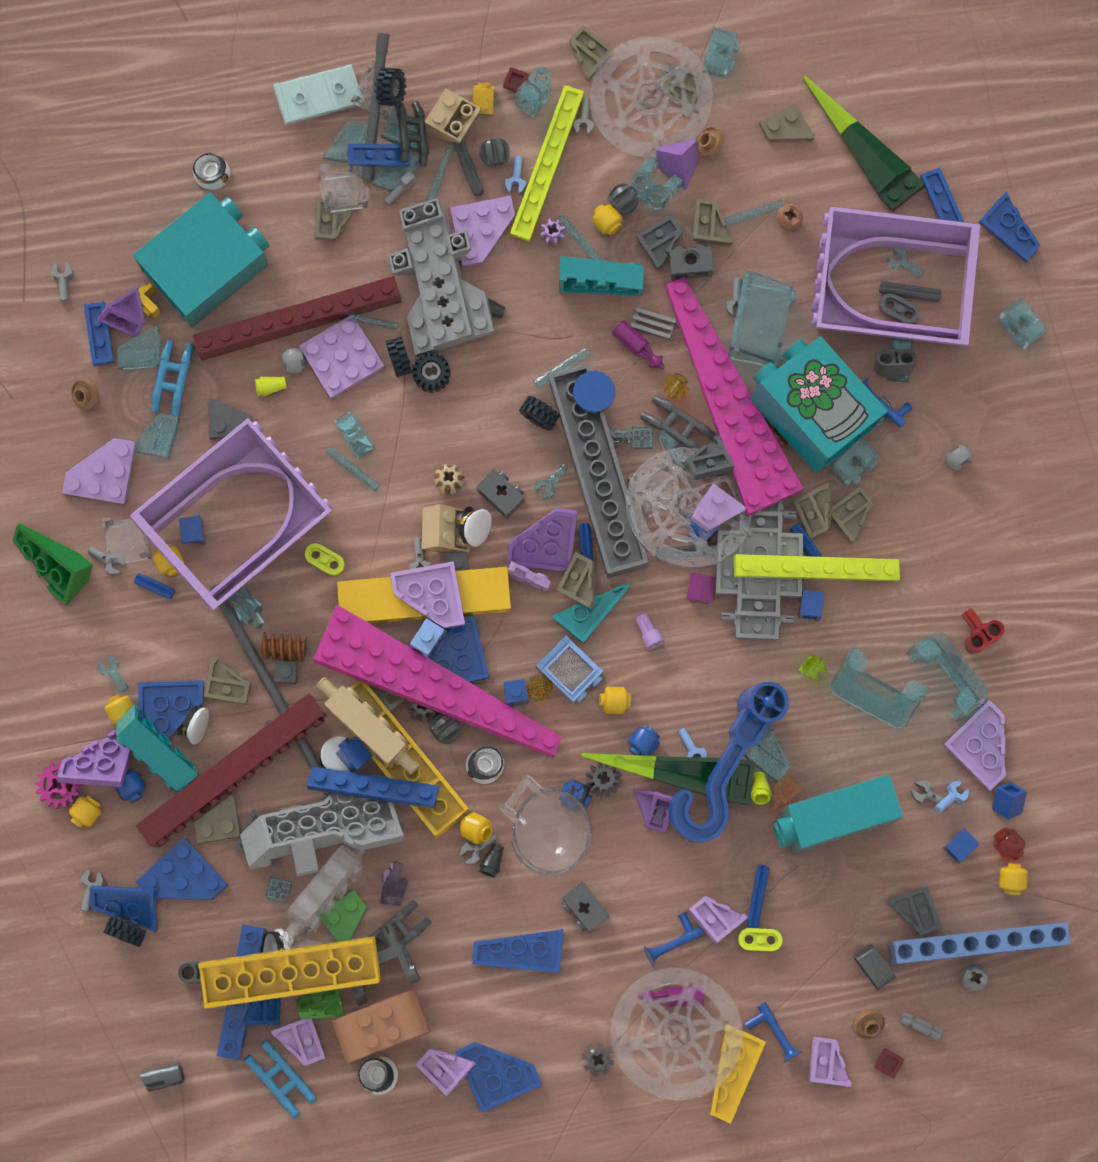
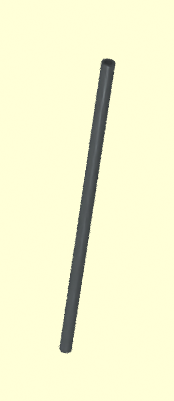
(265, 677)

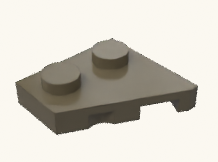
(786, 126)
(709, 224)
(851, 512)
(579, 580)

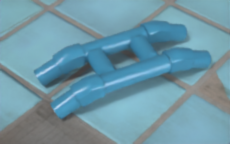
(176, 388)
(266, 1078)

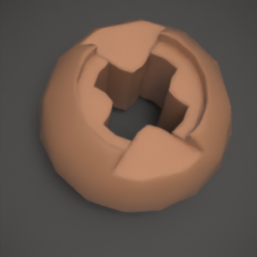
(782, 216)

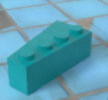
(600, 277)
(154, 750)

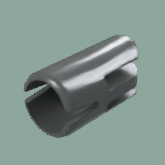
(162, 1077)

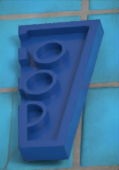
(526, 952)

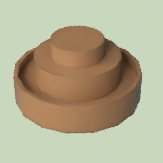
(710, 141)
(85, 394)
(869, 1023)

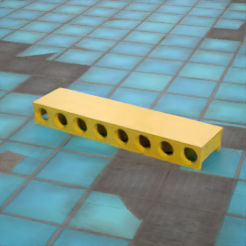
(374, 600)
(449, 806)
(289, 972)

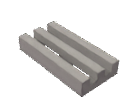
(659, 317)

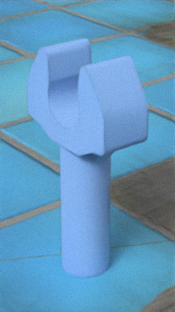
(516, 178)
(692, 749)
(951, 797)

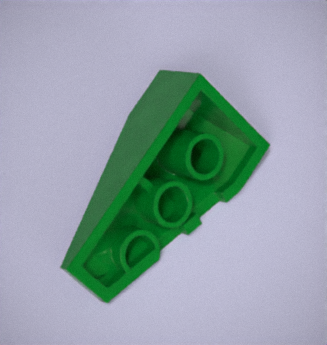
(59, 565)

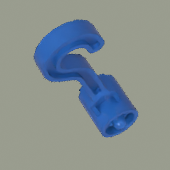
(756, 709)

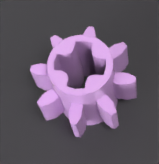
(549, 227)

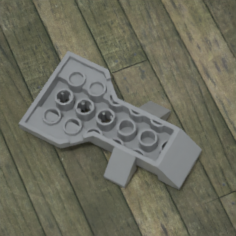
(434, 260)
(302, 829)

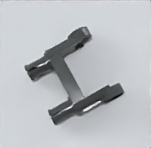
(394, 949)

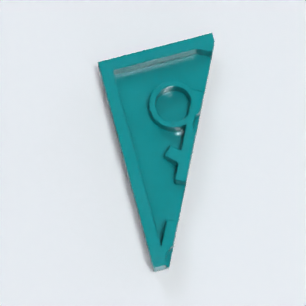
(582, 620)

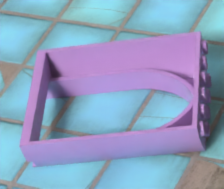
(857, 230)
(237, 453)

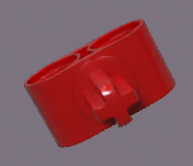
(980, 631)

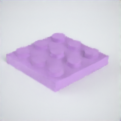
(341, 357)

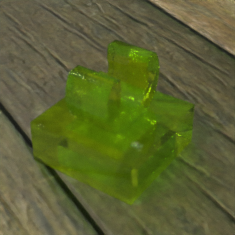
(812, 667)

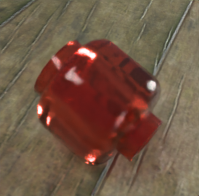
(1009, 844)

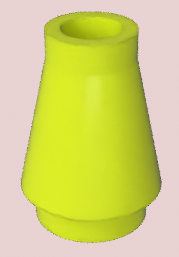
(269, 385)
(760, 789)

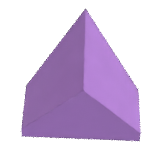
(678, 160)
(125, 313)
(654, 808)

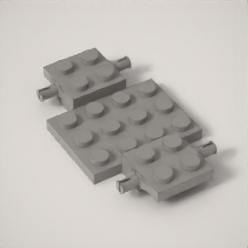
(758, 599)

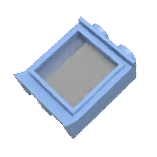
(570, 670)

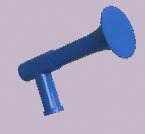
(895, 417)
(690, 935)
(767, 1015)

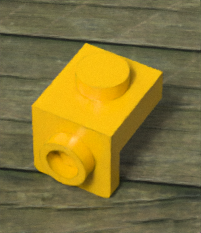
(484, 97)
(148, 306)

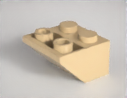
(451, 117)
(441, 530)

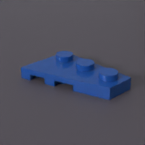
(1009, 228)
(129, 903)

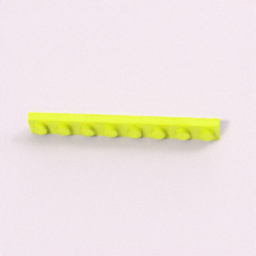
(547, 163)
(816, 568)

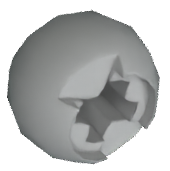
(293, 360)
(959, 457)
(976, 969)

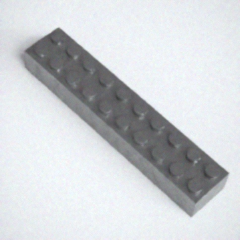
(598, 477)

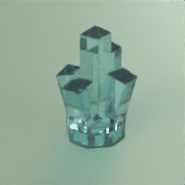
(247, 608)

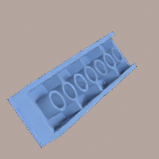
(979, 943)

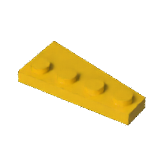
(730, 1093)

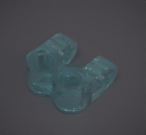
(531, 93)
(667, 191)

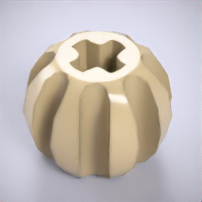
(447, 485)

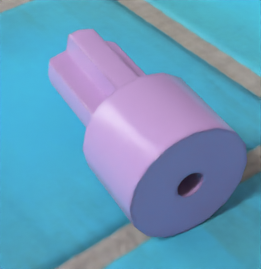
(651, 637)

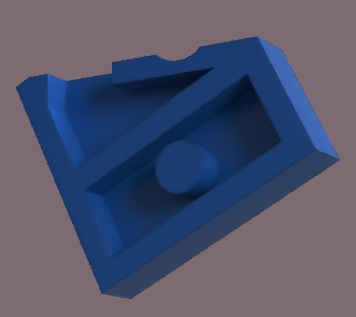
(263, 1012)

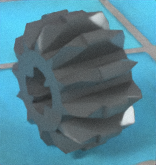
(603, 787)

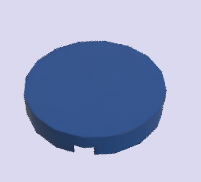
(594, 391)

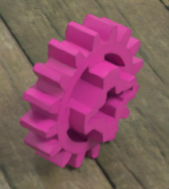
(52, 791)

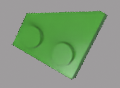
(345, 916)
(321, 1005)

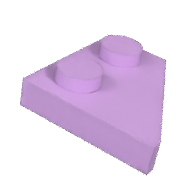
(528, 577)

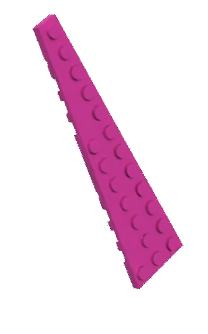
(758, 461)
(384, 662)

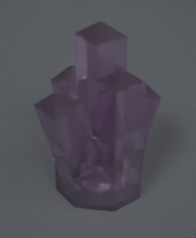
(393, 885)

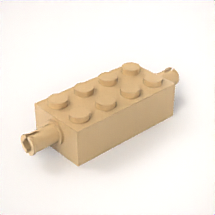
(369, 729)

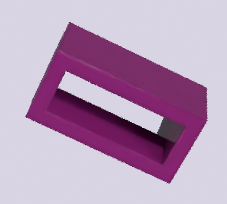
(701, 588)

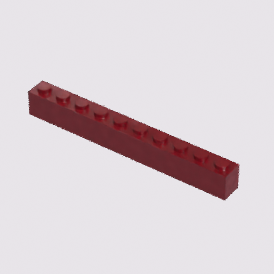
(297, 318)
(231, 770)

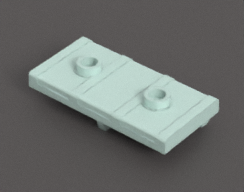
(316, 94)

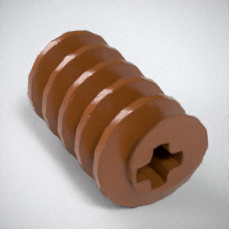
(283, 647)

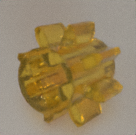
(675, 386)
(539, 688)

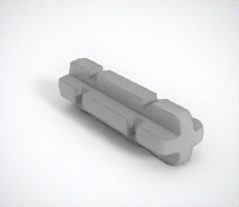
(921, 1026)

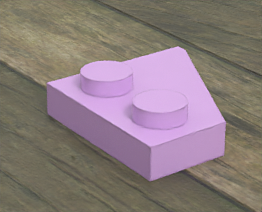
(716, 508)
(716, 918)
(301, 1040)
(827, 1064)
(444, 1069)

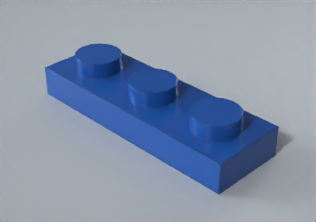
(376, 155)
(941, 196)
(98, 335)

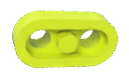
(325, 560)
(760, 939)

